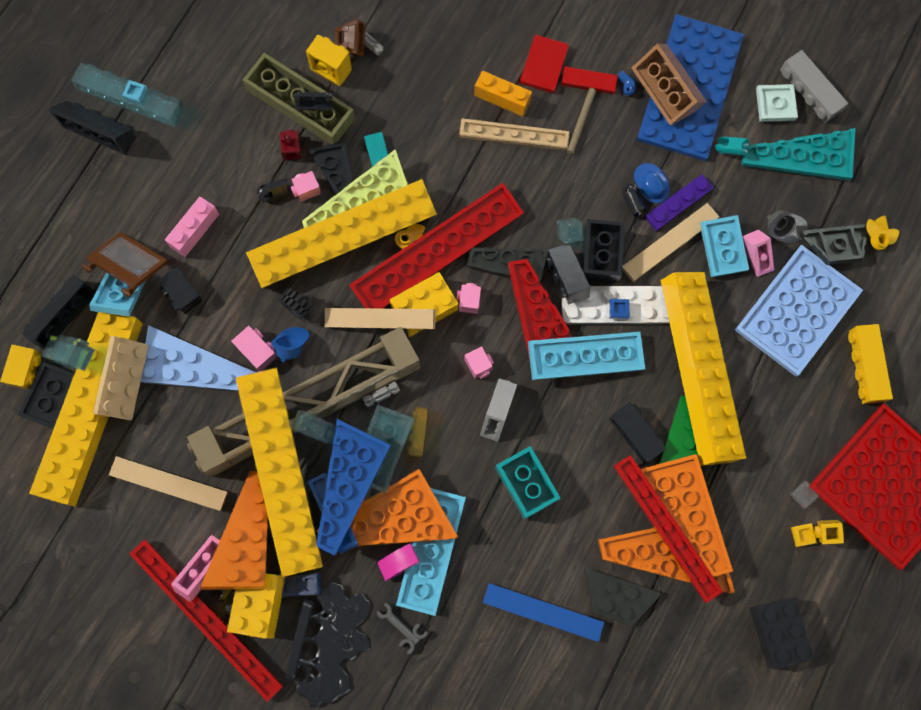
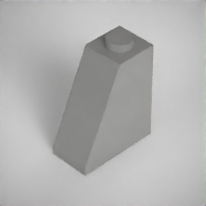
(498, 410)

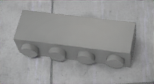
(813, 86)

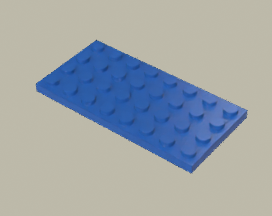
(709, 59)

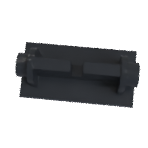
(313, 100)

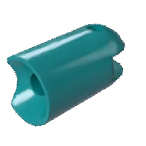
(733, 146)

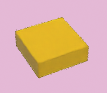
(803, 535)

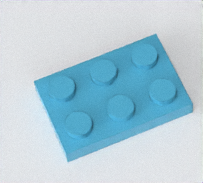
(724, 246)
(111, 299)

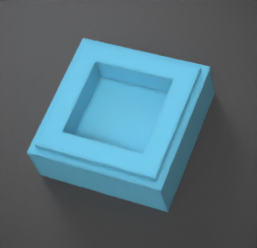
(135, 92)

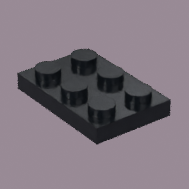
(46, 395)

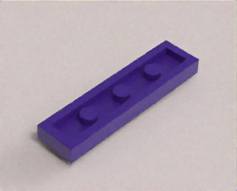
(679, 202)

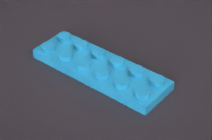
(586, 355)
(425, 580)

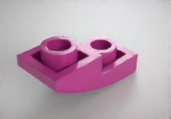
(398, 562)

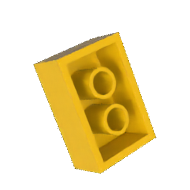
(428, 294)
(257, 610)

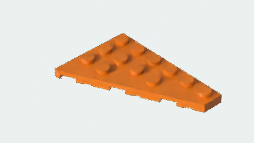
(402, 515)
(649, 553)

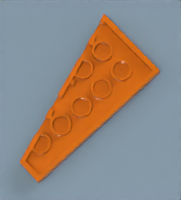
(686, 497)
(243, 546)

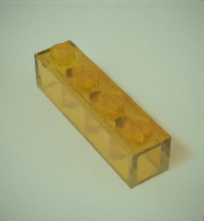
(419, 430)

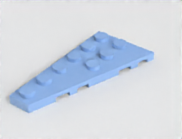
(185, 365)

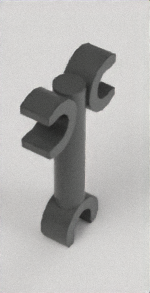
(412, 637)

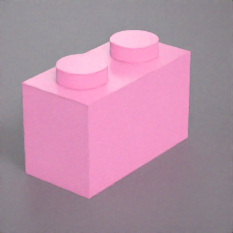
(254, 348)

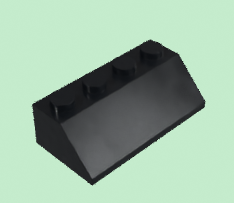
(94, 126)
(59, 312)

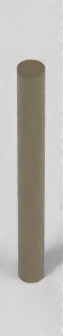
(582, 118)

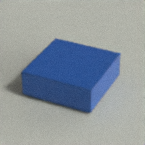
(619, 309)

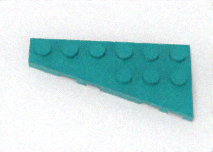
(811, 155)

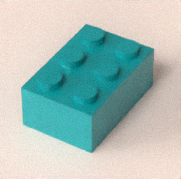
(527, 482)

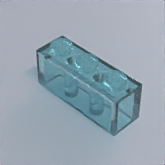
(68, 352)

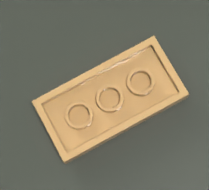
(120, 378)

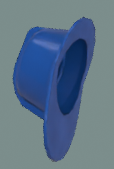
(652, 183)
(290, 342)

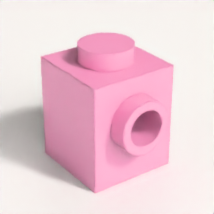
(305, 186)
(469, 298)
(479, 363)

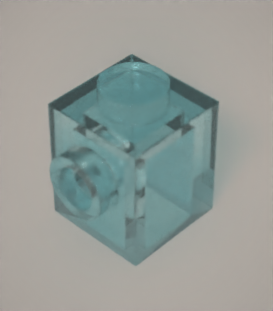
(570, 230)

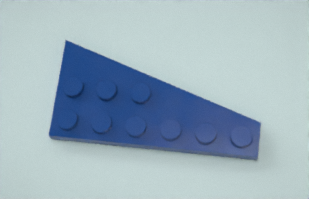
(350, 475)

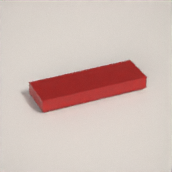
(589, 79)

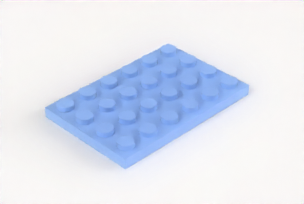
(798, 310)

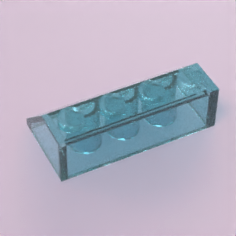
(392, 429)

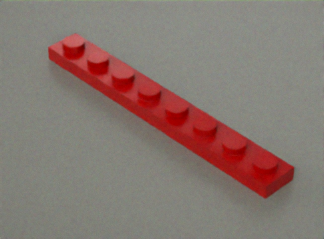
(668, 529)

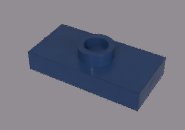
(302, 585)

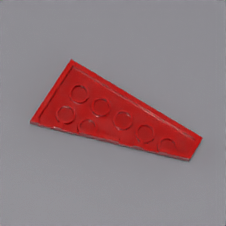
(537, 314)

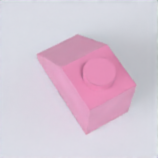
(759, 252)

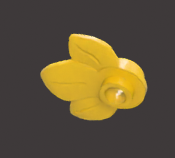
(412, 233)
(880, 233)

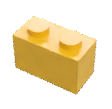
(21, 367)

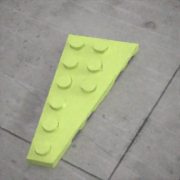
(376, 182)

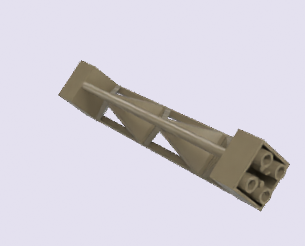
(207, 443)

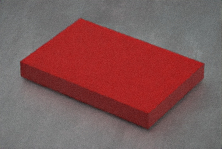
(544, 64)

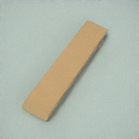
(514, 134)
(668, 243)
(380, 318)
(168, 483)

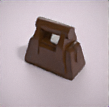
(353, 37)

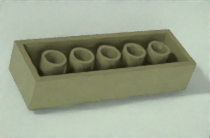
(276, 87)

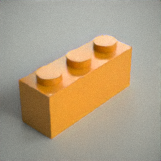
(502, 93)

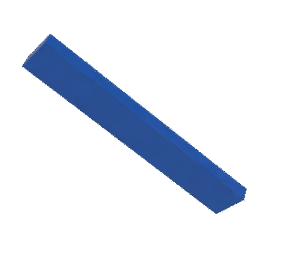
(543, 612)

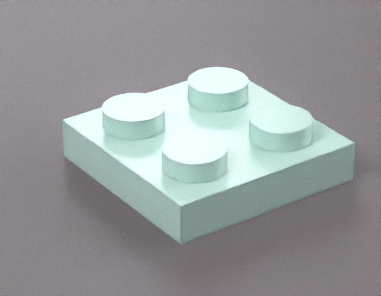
(776, 103)

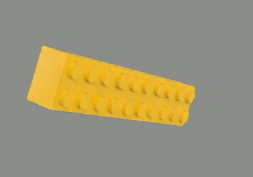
(341, 233)
(702, 368)
(77, 428)
(279, 471)

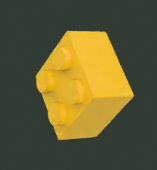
(329, 60)

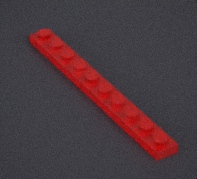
(208, 622)

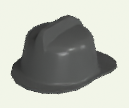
(786, 226)

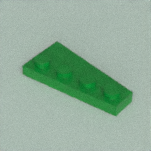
(680, 436)

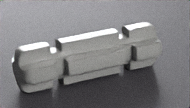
(372, 45)
(381, 394)

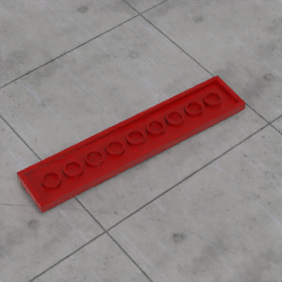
(437, 248)

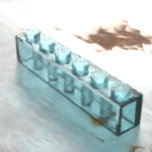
(111, 88)

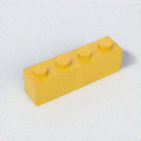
(870, 364)

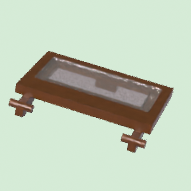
(125, 261)

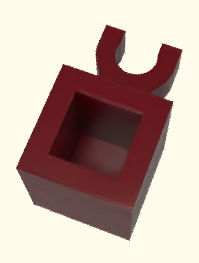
(290, 145)

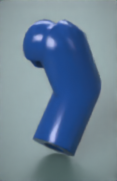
(629, 83)

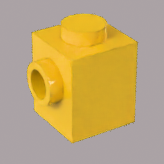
(829, 531)

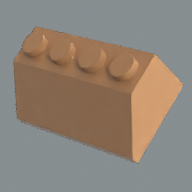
(668, 84)

